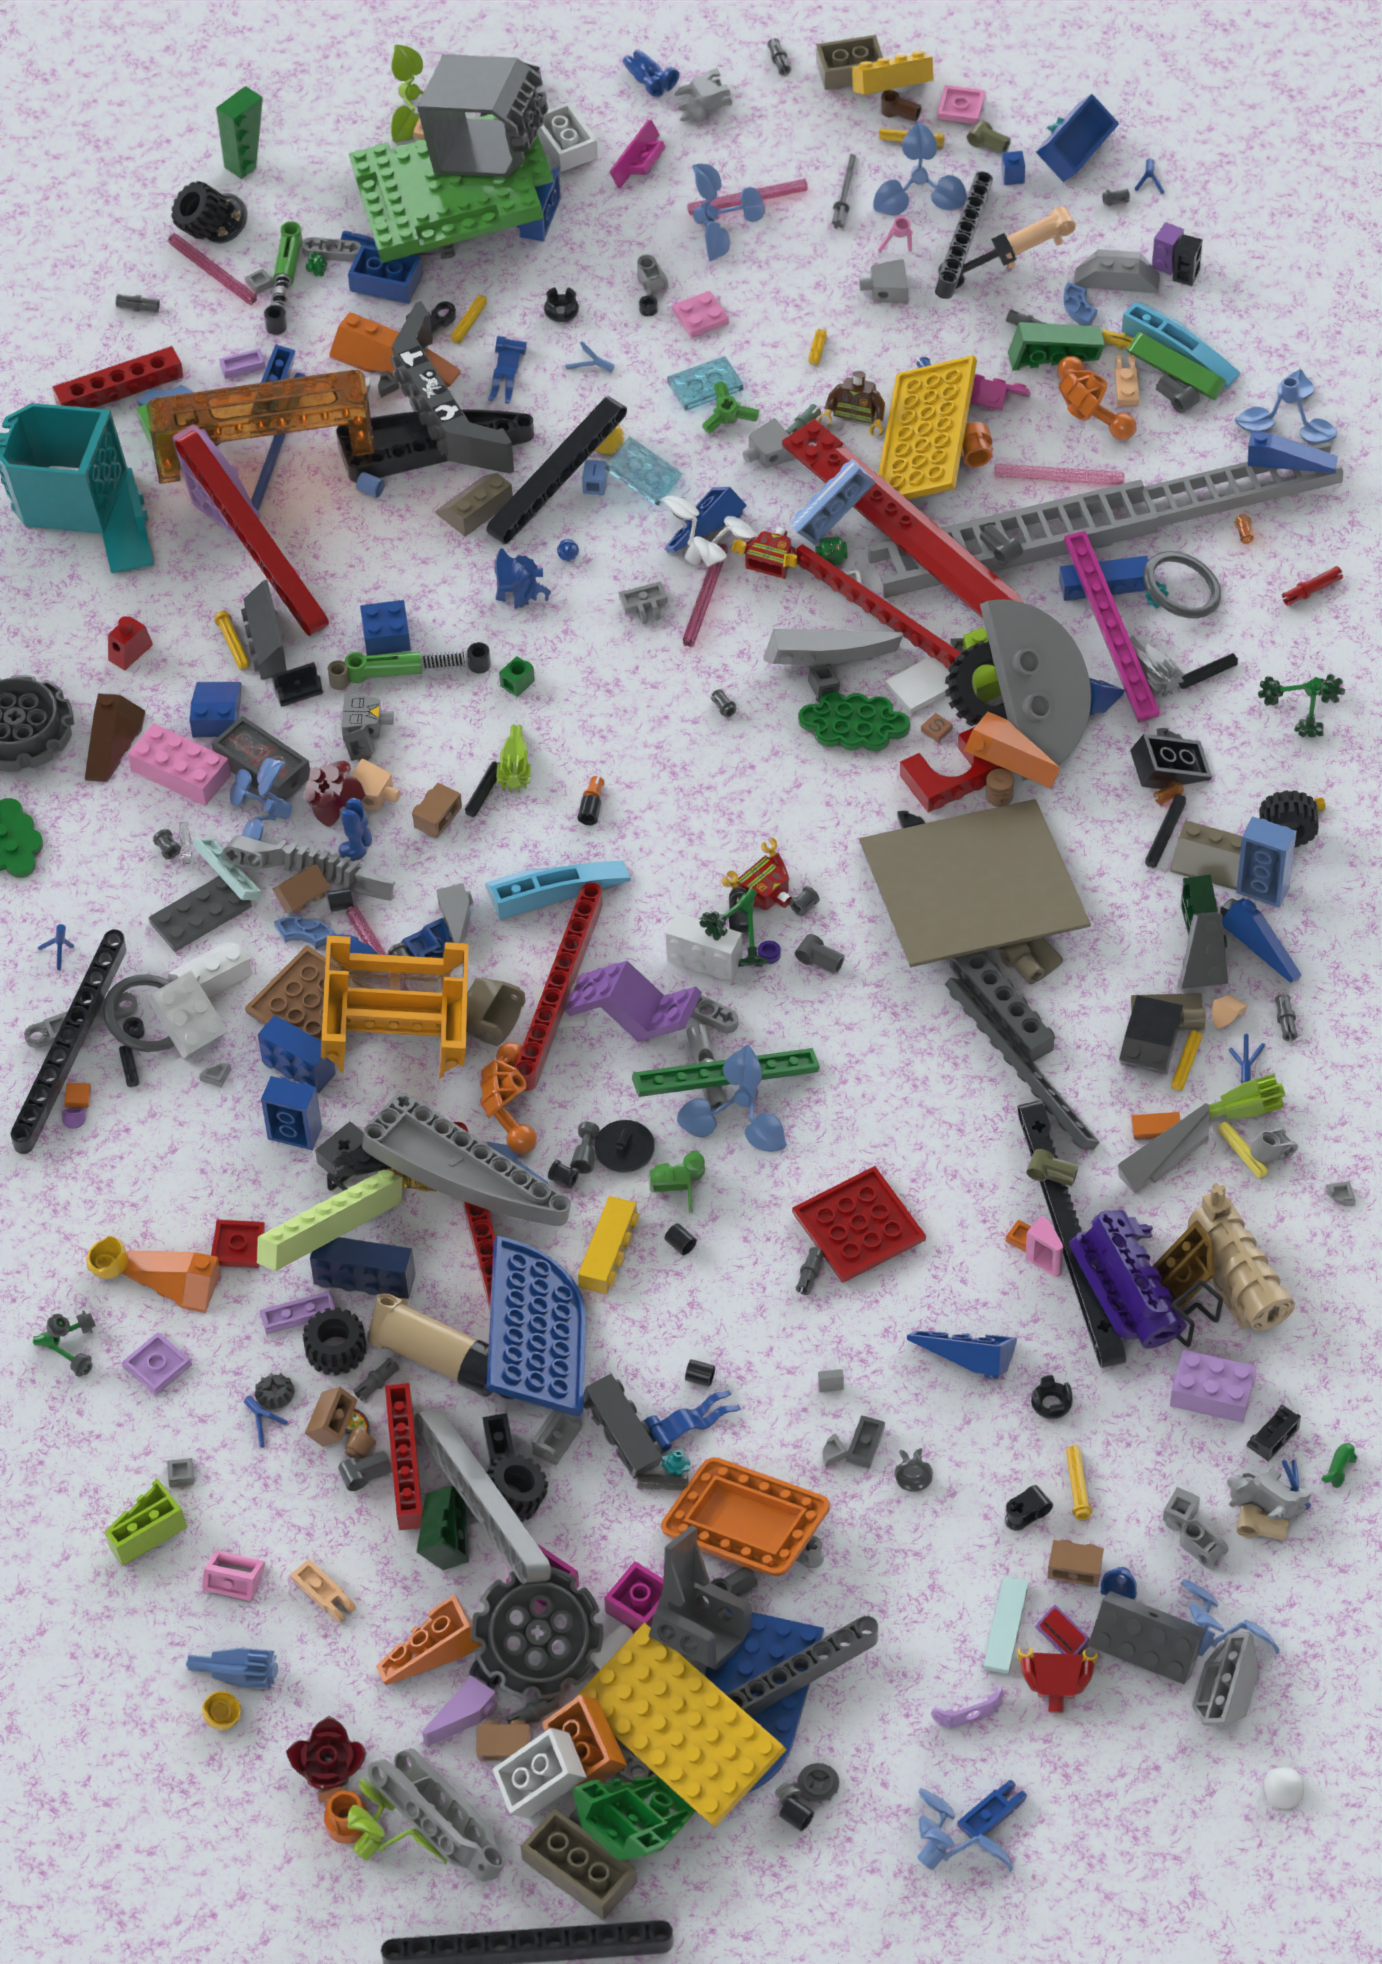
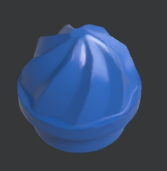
(567, 550)

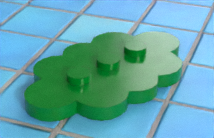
(854, 721)
(17, 839)

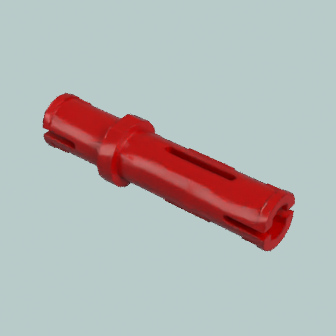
(1305, 589)

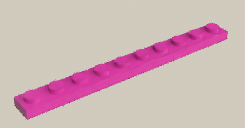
(1111, 626)

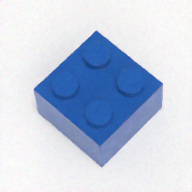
(385, 627)

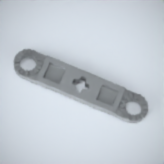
(50, 1026)

